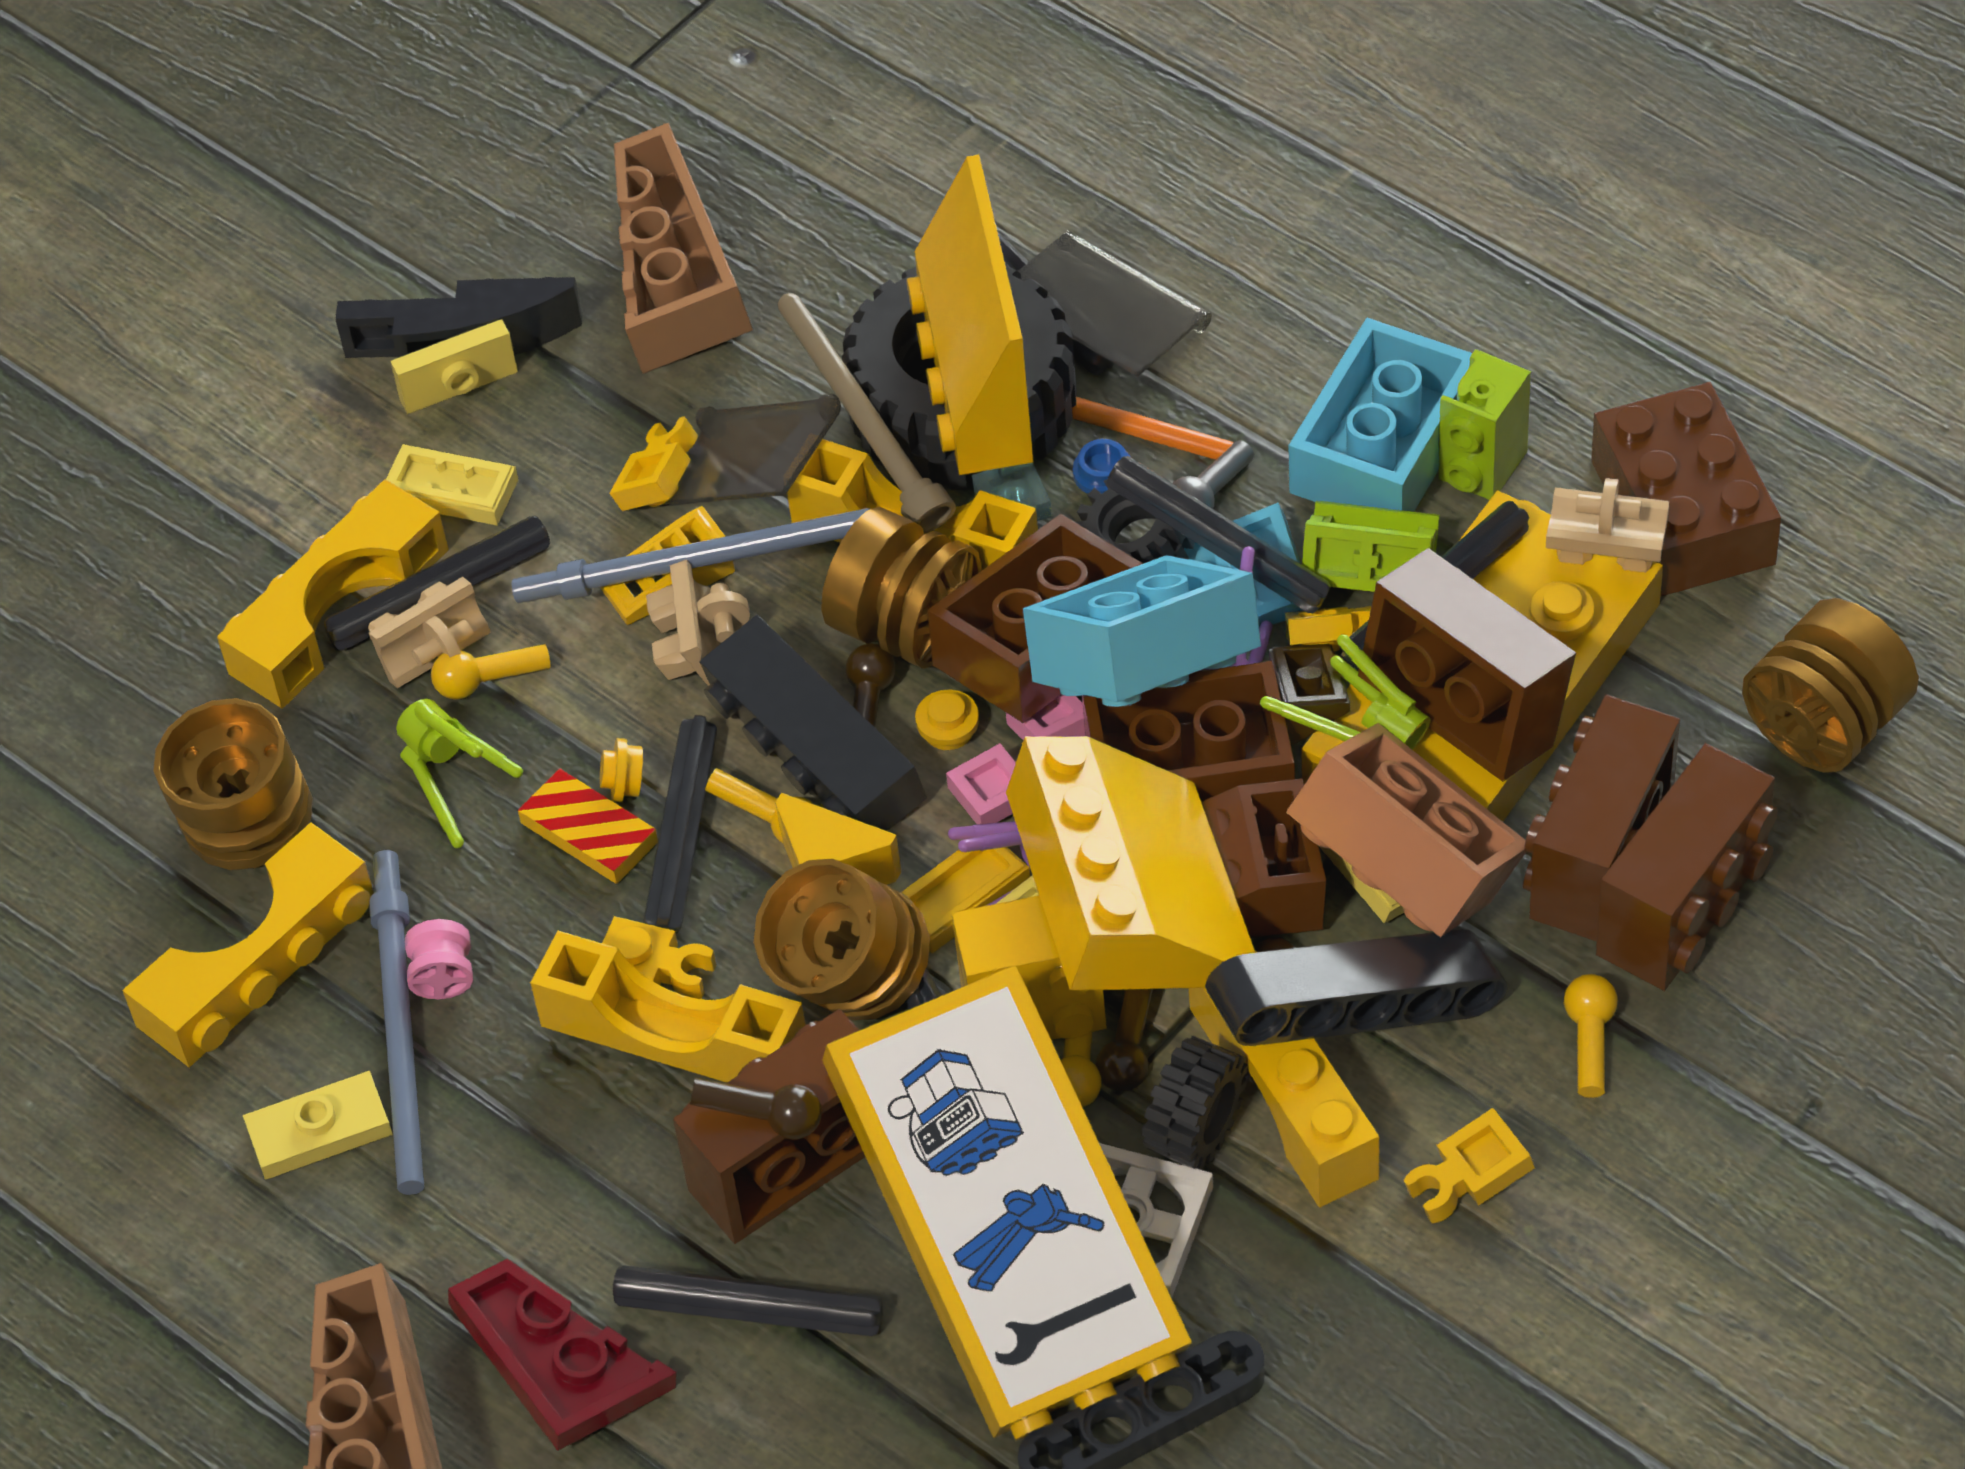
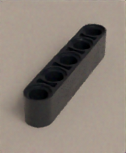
(1355, 987)

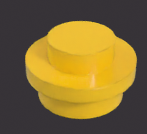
(1562, 609)
(947, 719)
(622, 770)

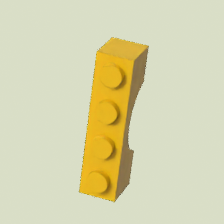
(847, 480)
(374, 545)
(197, 998)
(603, 999)
(1314, 1111)

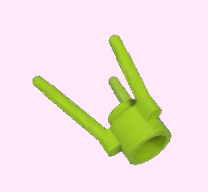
(1390, 708)
(437, 738)

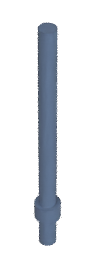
(578, 578)
(390, 916)

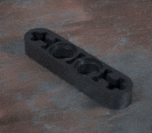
(1149, 1424)

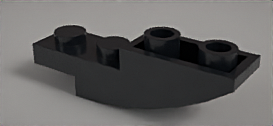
(530, 308)

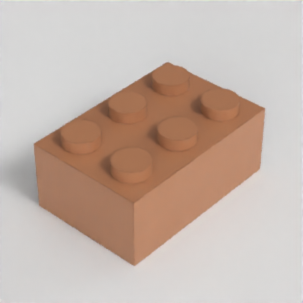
(1407, 829)

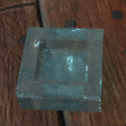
(1017, 484)

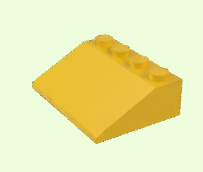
(971, 330)
(1123, 867)

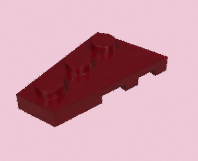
(552, 1357)

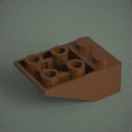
(1268, 858)

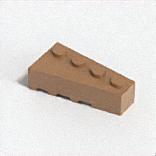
(673, 264)
(367, 1379)

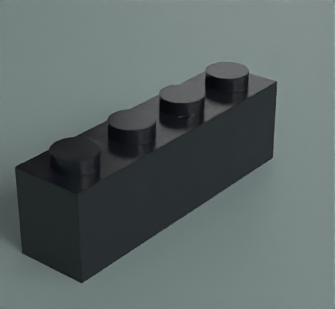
(809, 728)

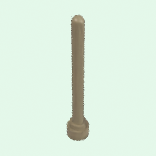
(921, 498)

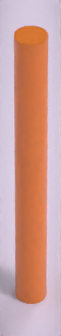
(1149, 429)

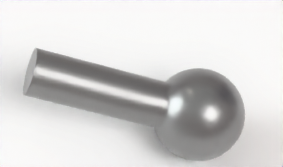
(1217, 474)

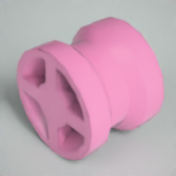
(438, 959)

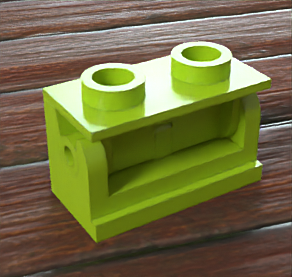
(1486, 428)
(1364, 543)

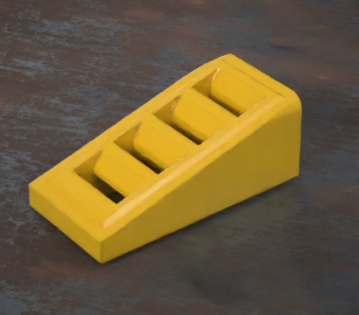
(688, 529)

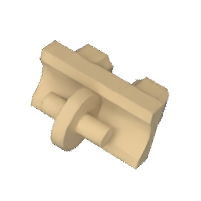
(1608, 526)
(701, 617)
(439, 624)

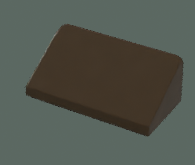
(1309, 683)

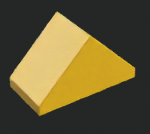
(822, 834)

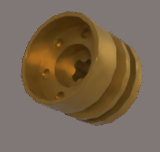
(889, 579)
(1830, 685)
(232, 783)
(841, 939)

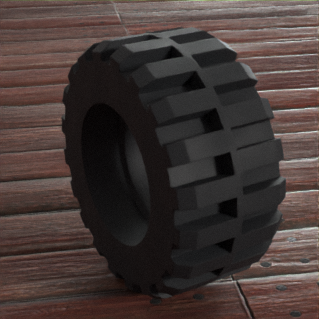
(886, 358)

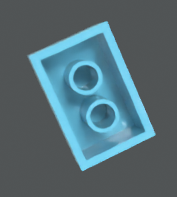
(1377, 421)
(1142, 629)

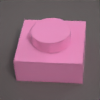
(1058, 719)
(982, 785)

